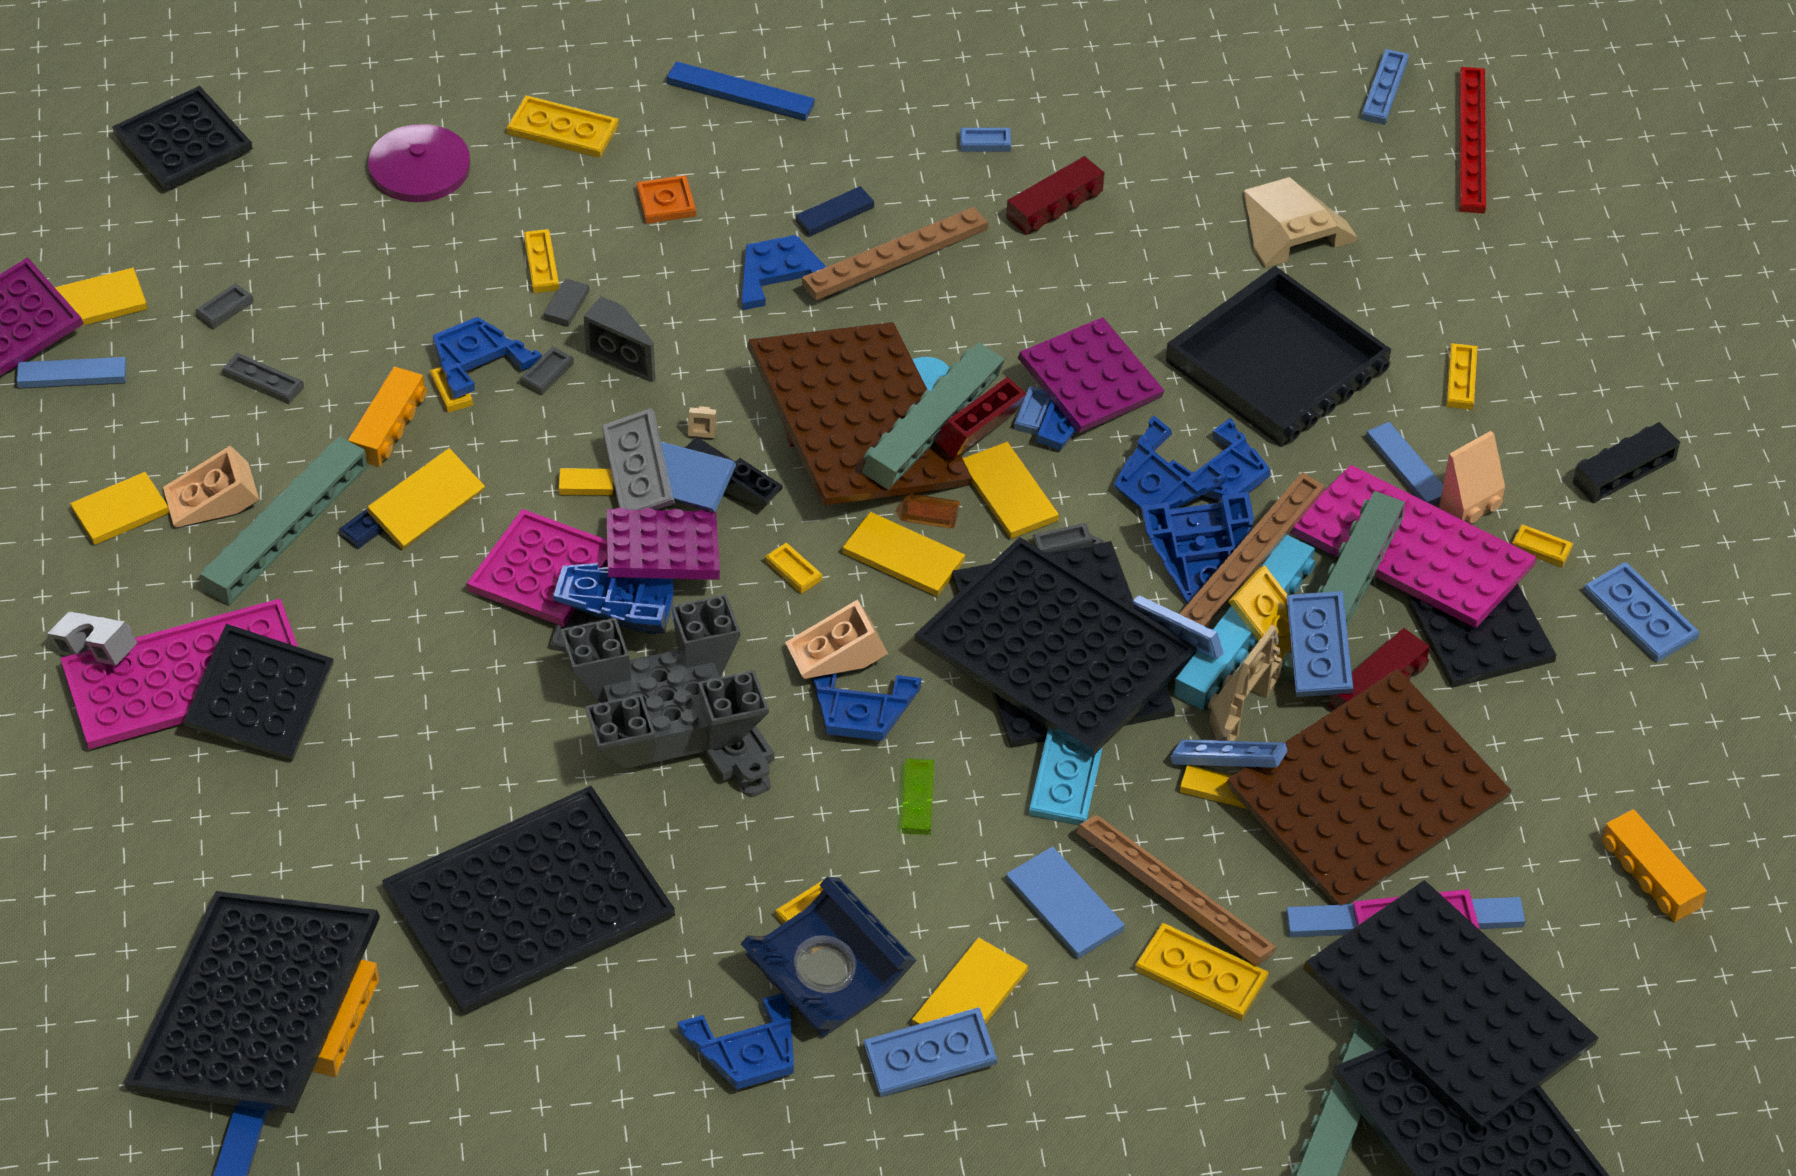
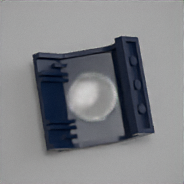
(831, 958)

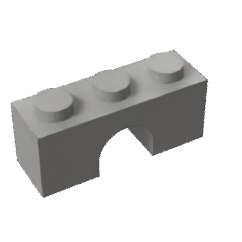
(106, 638)

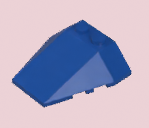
(1197, 538)
(634, 602)

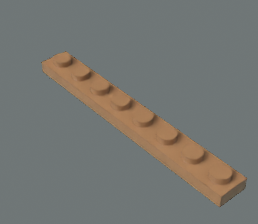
(894, 253)
(1253, 550)
(1176, 890)

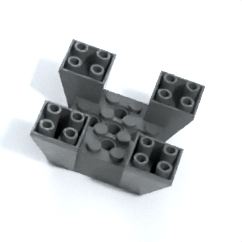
(671, 699)

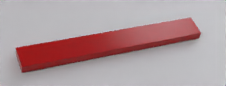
(1472, 140)

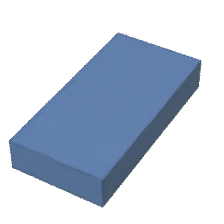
(985, 139)
(1032, 411)

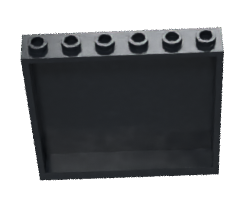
(1278, 356)

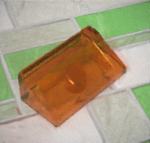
(930, 510)

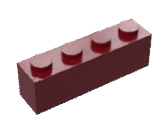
(1055, 195)
(980, 417)
(1401, 652)

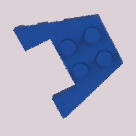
(774, 263)
(473, 345)
(1238, 461)
(1152, 480)
(863, 713)
(750, 1054)

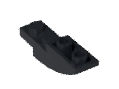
(746, 481)

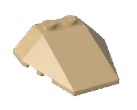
(1289, 215)
(1257, 674)

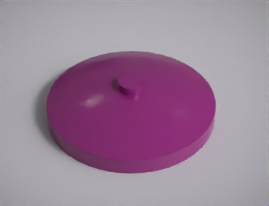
(419, 163)

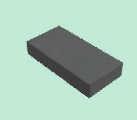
(566, 302)
(224, 306)
(546, 370)
(1064, 539)

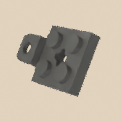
(746, 764)

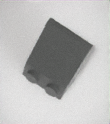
(618, 339)

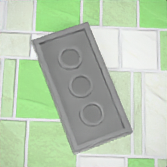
(638, 462)

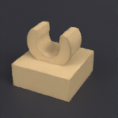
(702, 422)

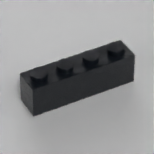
(1626, 462)

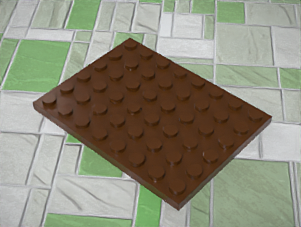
(838, 400)
(1369, 789)

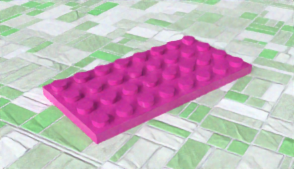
(1430, 554)
(158, 675)

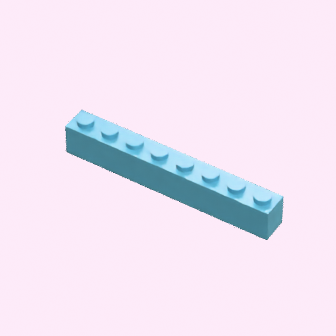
(1204, 674)

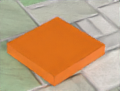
(666, 199)

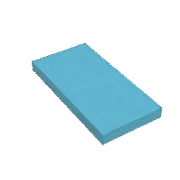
(1064, 781)

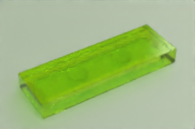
(918, 796)

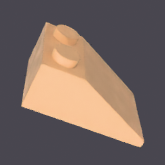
(1473, 480)
(212, 489)
(837, 643)

